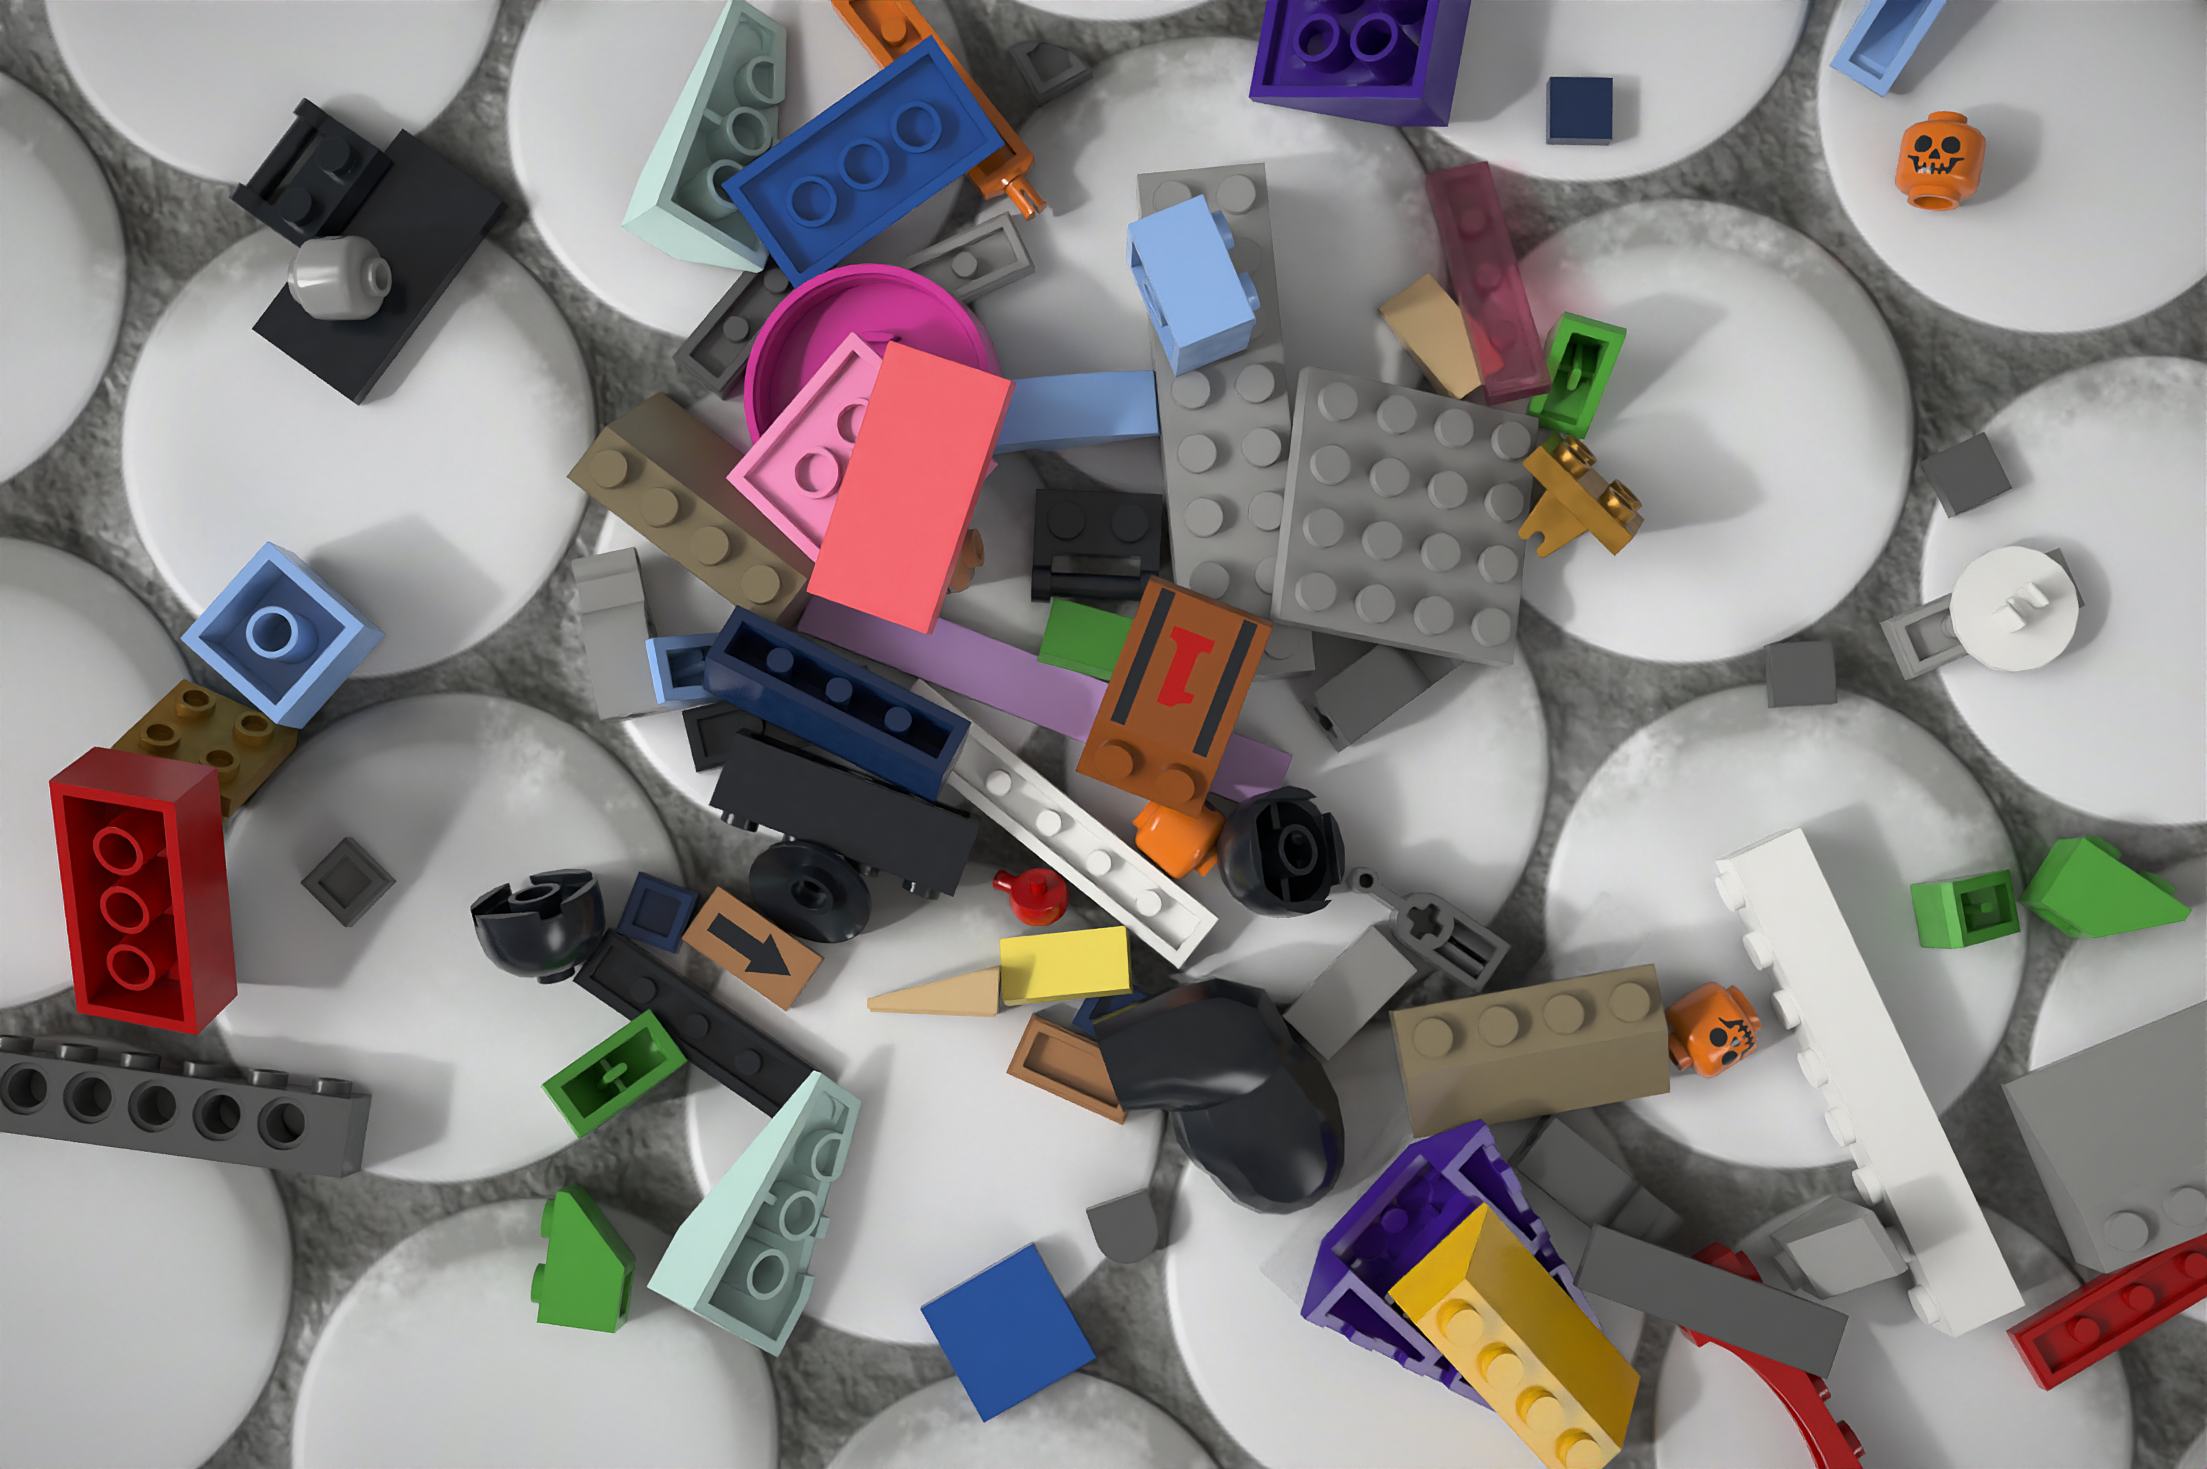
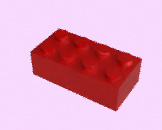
(145, 888)

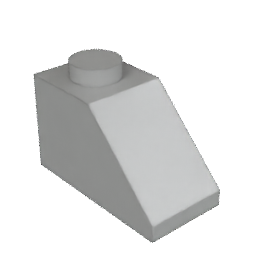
(1835, 1249)

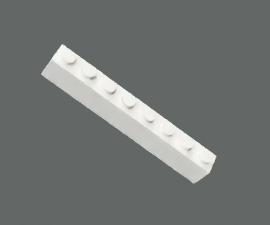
(1867, 1082)

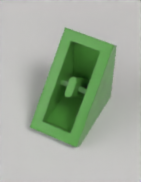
(1579, 361)
(1965, 910)
(614, 1074)

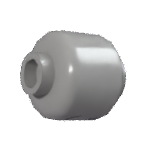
(339, 278)

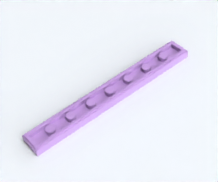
(1015, 684)

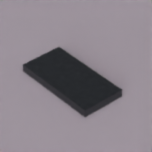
(426, 226)

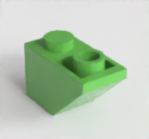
(2094, 895)
(585, 1268)

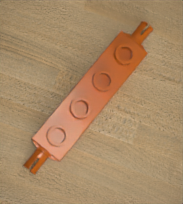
(896, 26)

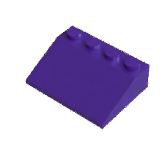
(1362, 58)

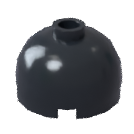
(1281, 853)
(542, 927)

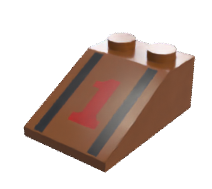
(1174, 696)

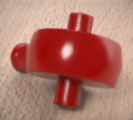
(1035, 896)

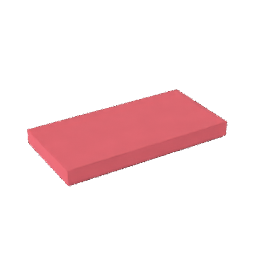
(911, 487)

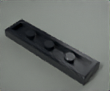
(696, 1021)

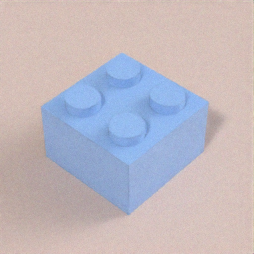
(1191, 284)
(283, 636)

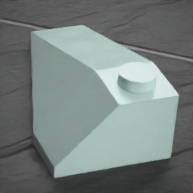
(714, 131)
(753, 1235)

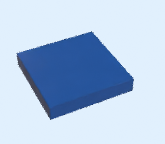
(1008, 1332)

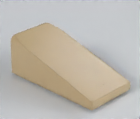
(1434, 337)
(961, 995)

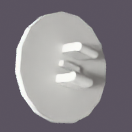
(2014, 609)

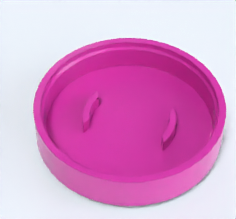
(864, 298)

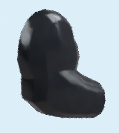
(1237, 1086)

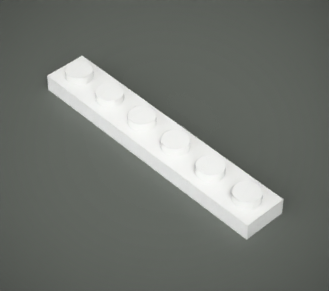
(1075, 842)

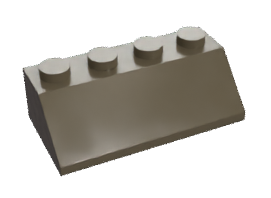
(670, 485)
(1533, 1050)

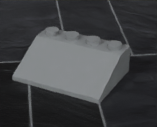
(2122, 1139)

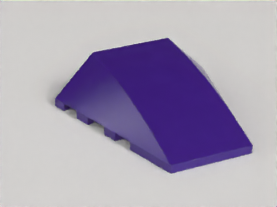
(1402, 1221)

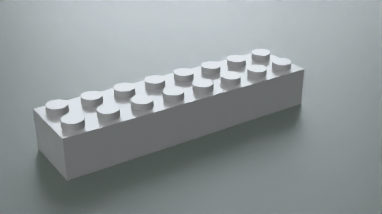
(1229, 426)

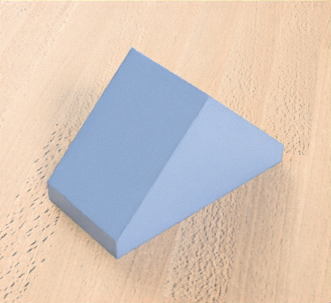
(679, 669)

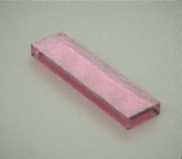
(1487, 283)

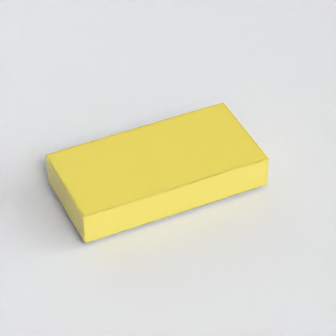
(1066, 966)

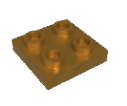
(1578, 499)
(216, 732)

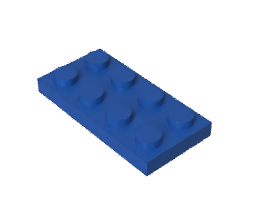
(864, 163)

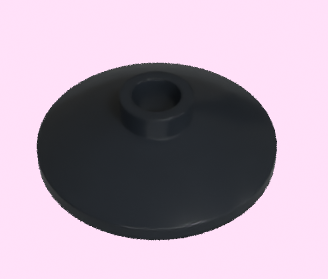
(810, 892)

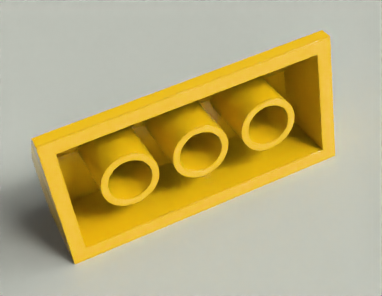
(1522, 1343)

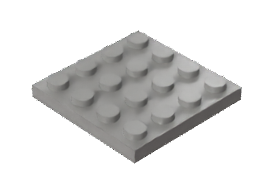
(1404, 518)

